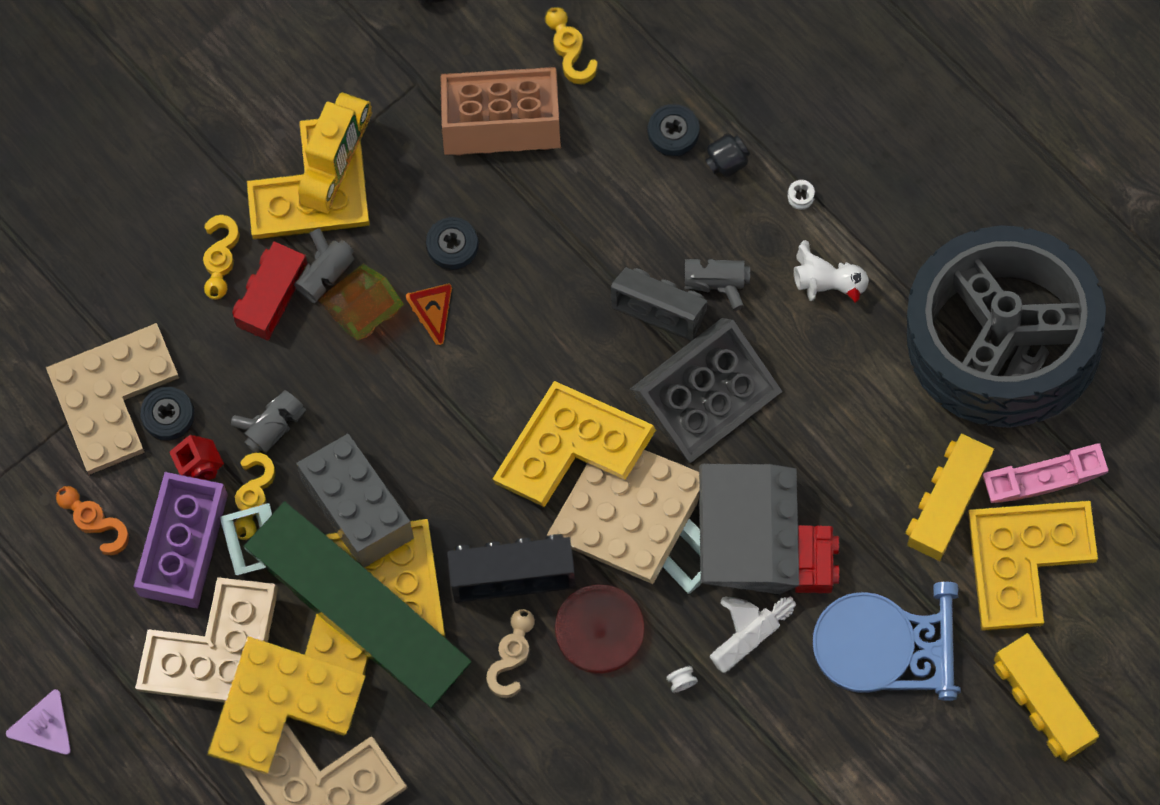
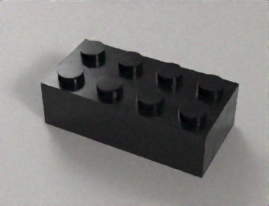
(511, 568)

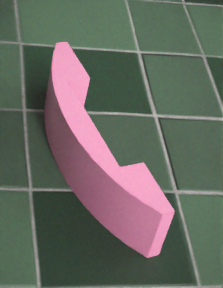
(1045, 476)

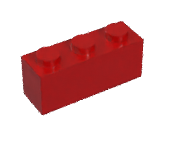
(269, 290)

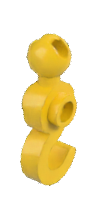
(569, 45)
(218, 257)
(251, 493)

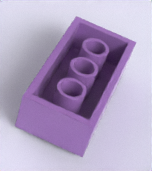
(181, 540)

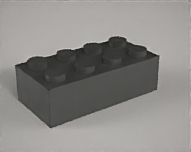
(355, 500)

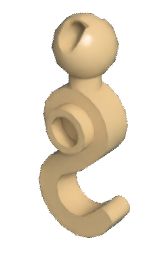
(513, 652)

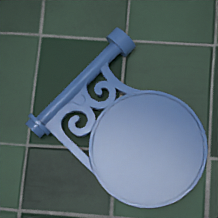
(869, 643)

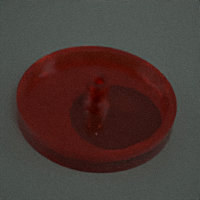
(599, 628)

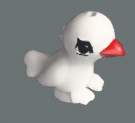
(819, 275)

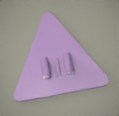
(43, 726)

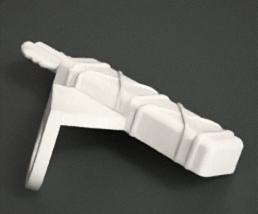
(750, 629)

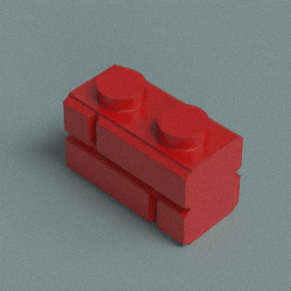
(815, 558)

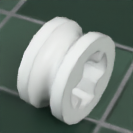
(801, 185)
(682, 679)

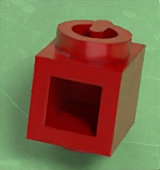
(197, 458)

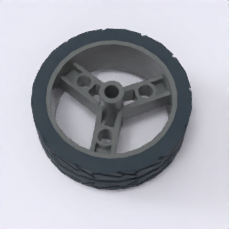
(969, 267)

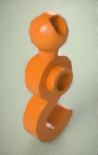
(91, 519)

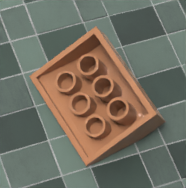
(500, 111)

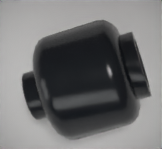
(727, 155)

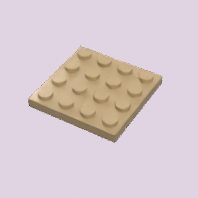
(633, 519)

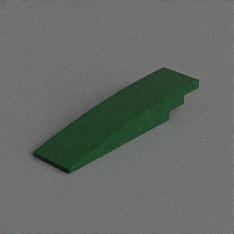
(357, 604)

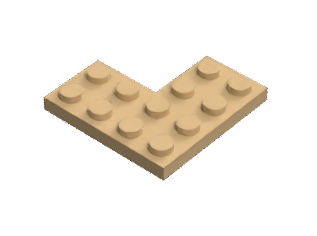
(94, 392)
(206, 664)
(356, 778)

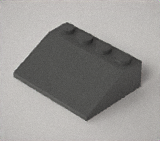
(706, 389)
(749, 527)

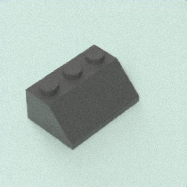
(658, 302)

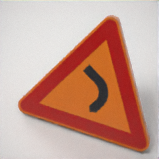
(432, 309)

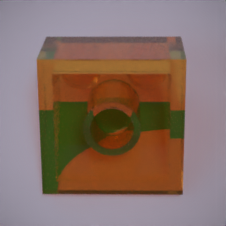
(361, 302)

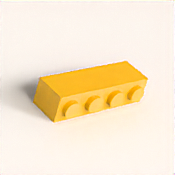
(949, 497)
(1045, 698)

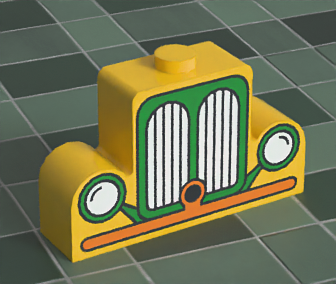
(332, 150)

